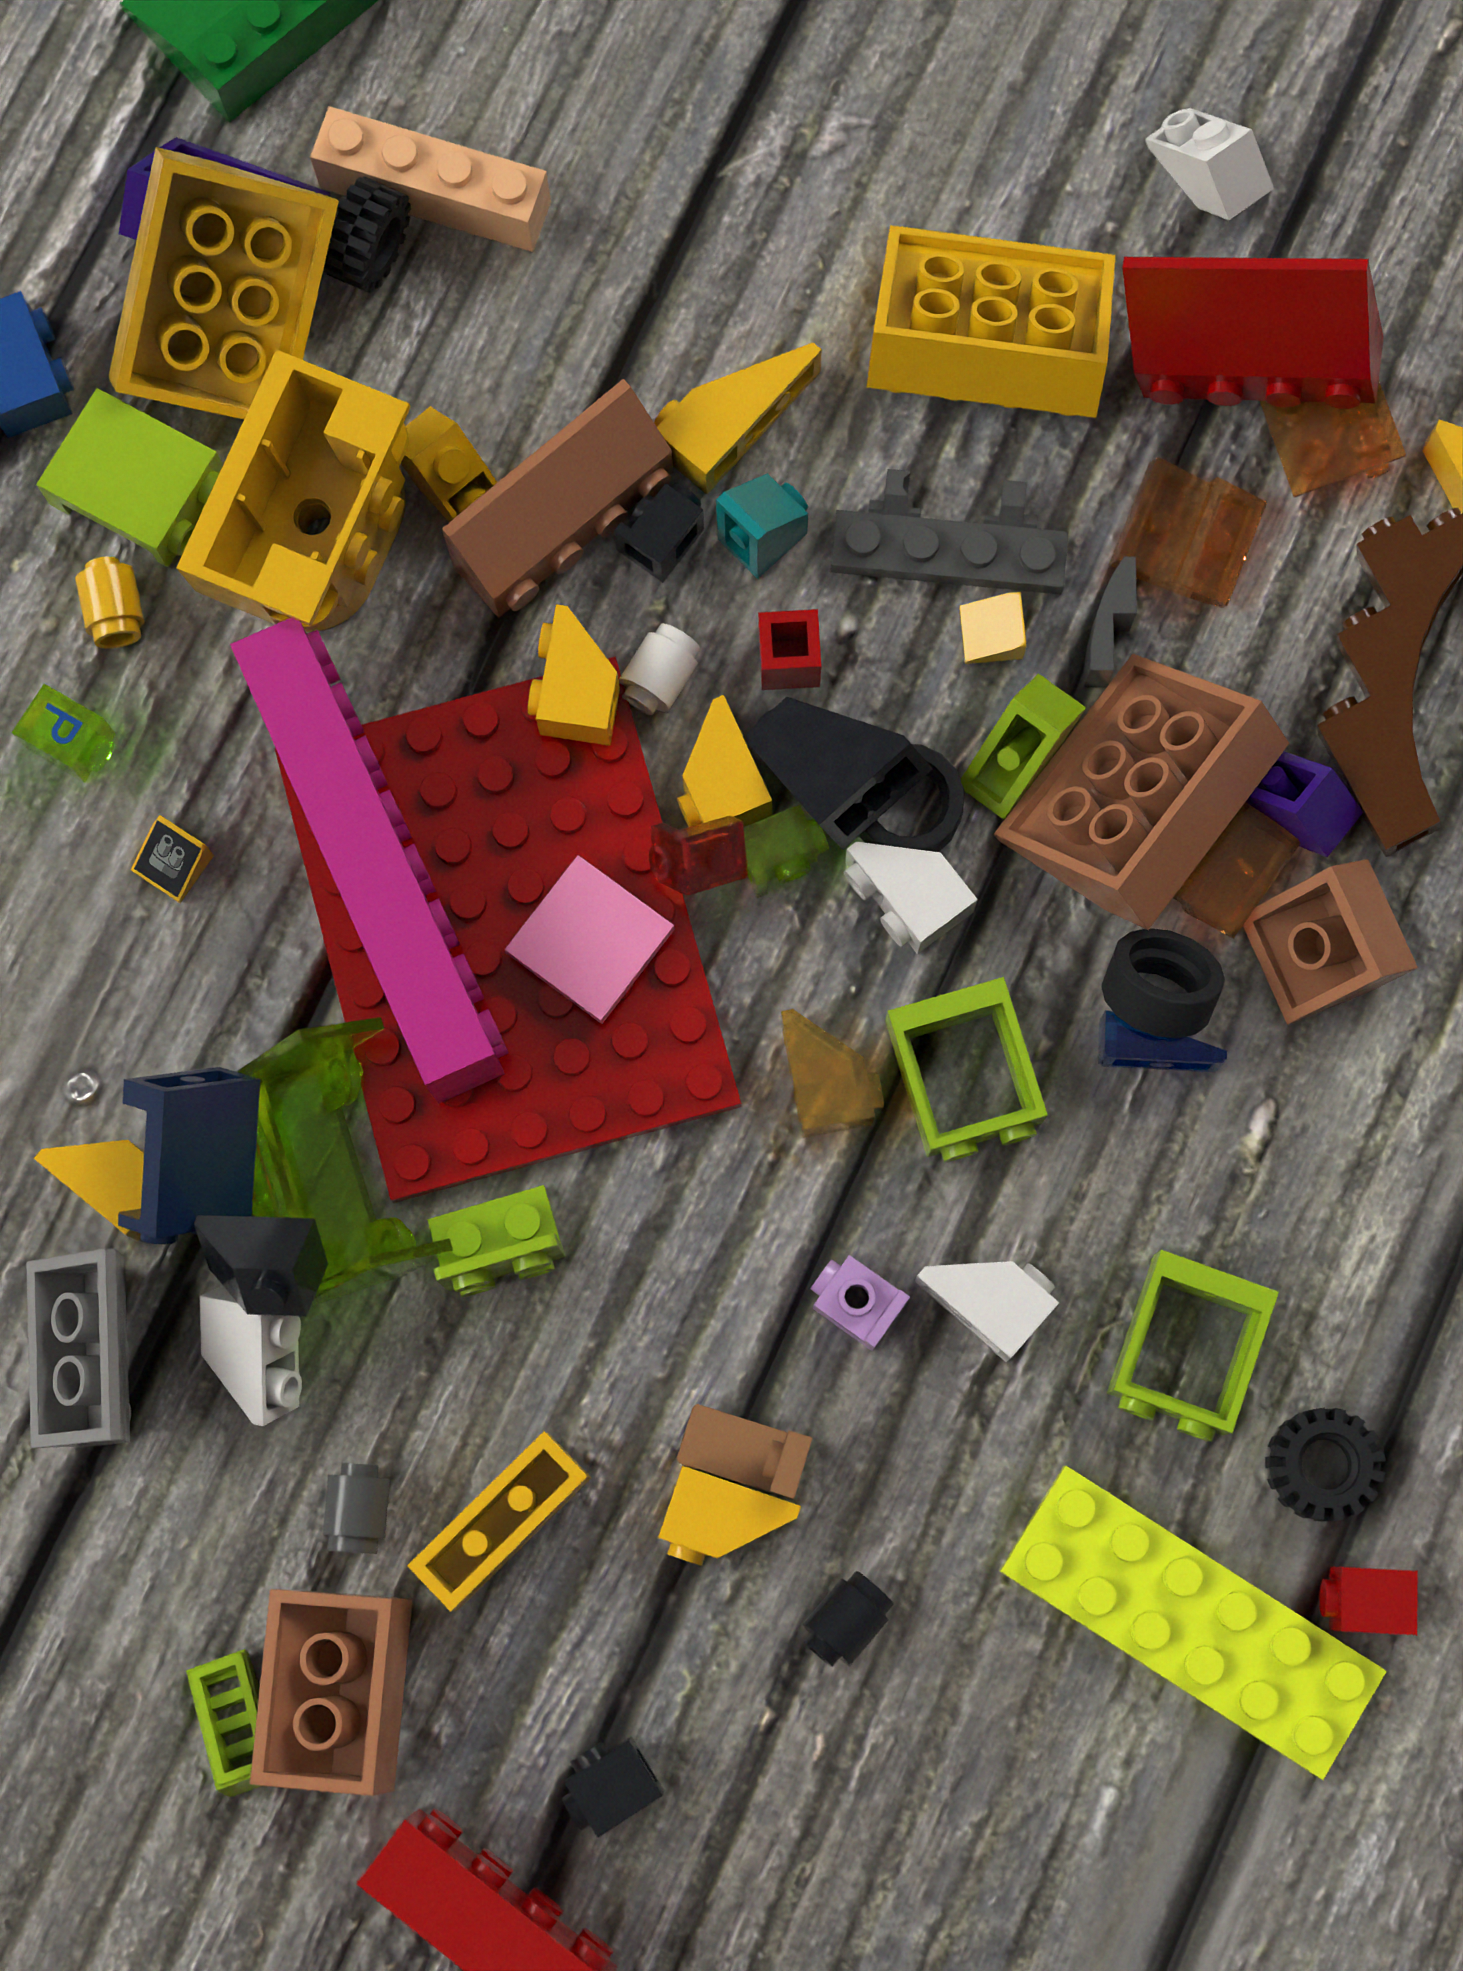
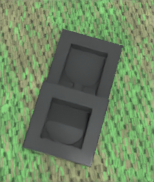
(1114, 613)

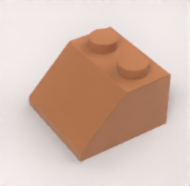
(1328, 940)

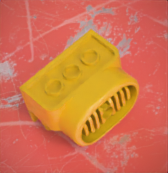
(301, 455)

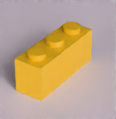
(499, 1522)

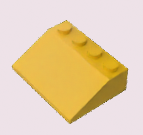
(218, 283)
(992, 321)

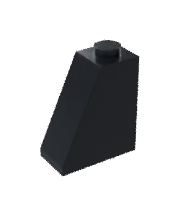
(836, 765)

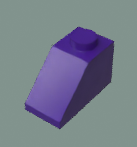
(1307, 802)

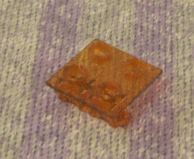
(1332, 444)

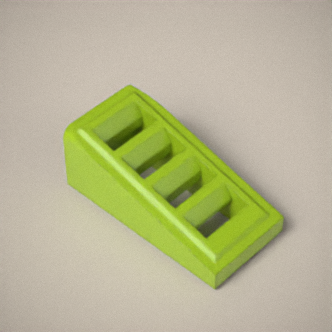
(220, 1756)

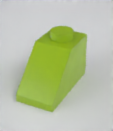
(1021, 745)

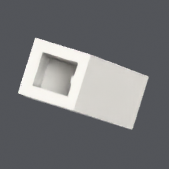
(1211, 161)
(913, 888)
(252, 1355)

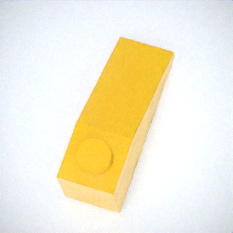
(729, 414)

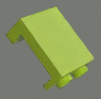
(132, 476)

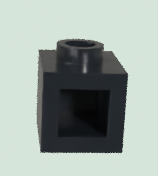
(610, 1786)

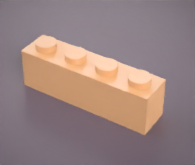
(441, 178)

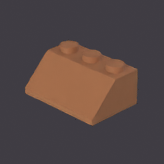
(331, 1692)

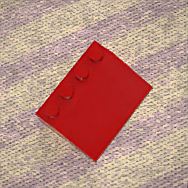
(1254, 330)

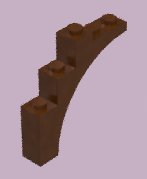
(1375, 738)

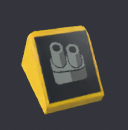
(171, 859)

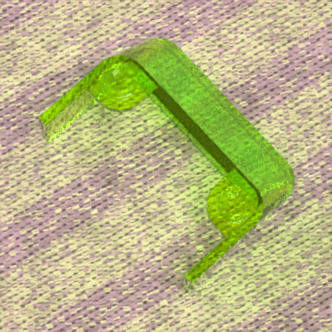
(310, 1163)

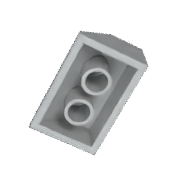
(78, 1350)

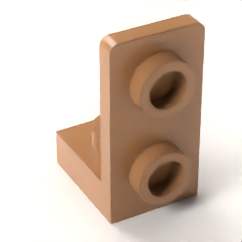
(744, 1451)

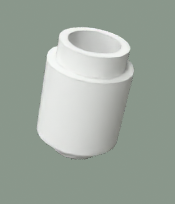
(659, 669)

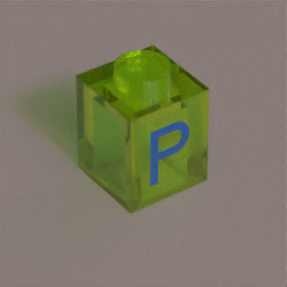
(65, 733)

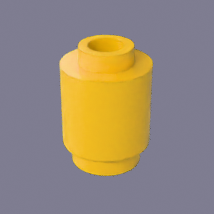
(110, 602)

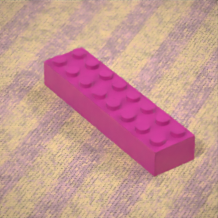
(363, 848)

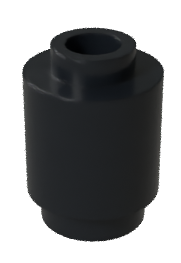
(847, 1620)

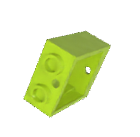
(954, 1009)
(1212, 1286)

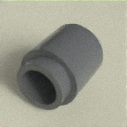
(356, 1509)

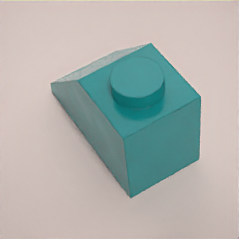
(761, 522)

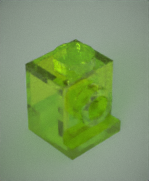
(782, 848)

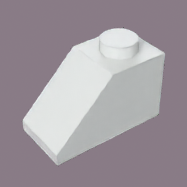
(992, 1300)

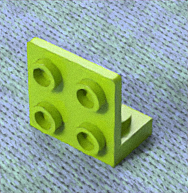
(496, 1240)

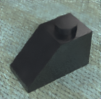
(265, 1261)

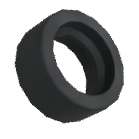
(942, 832)
(1151, 1007)

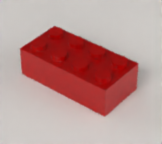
(471, 1907)

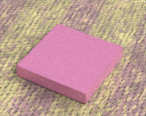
(589, 939)

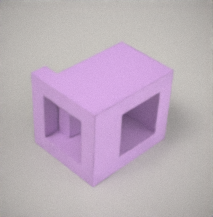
(863, 1324)

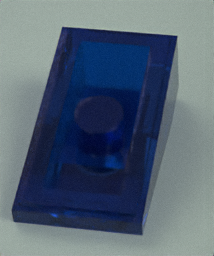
(1131, 1048)

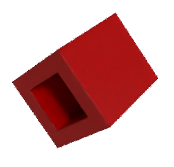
(789, 649)
(1370, 1600)

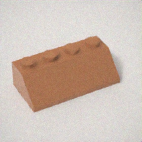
(559, 500)

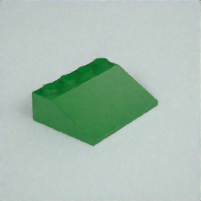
(240, 46)

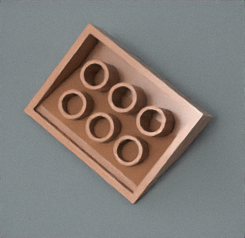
(1144, 787)

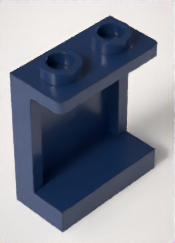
(194, 1149)

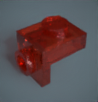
(699, 855)

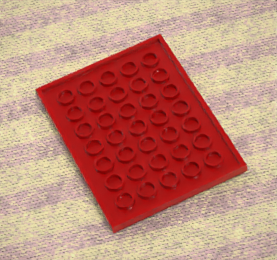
(497, 829)

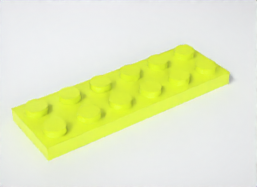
(1193, 1622)

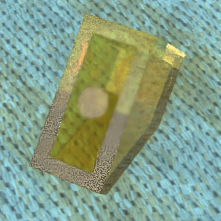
(827, 1079)

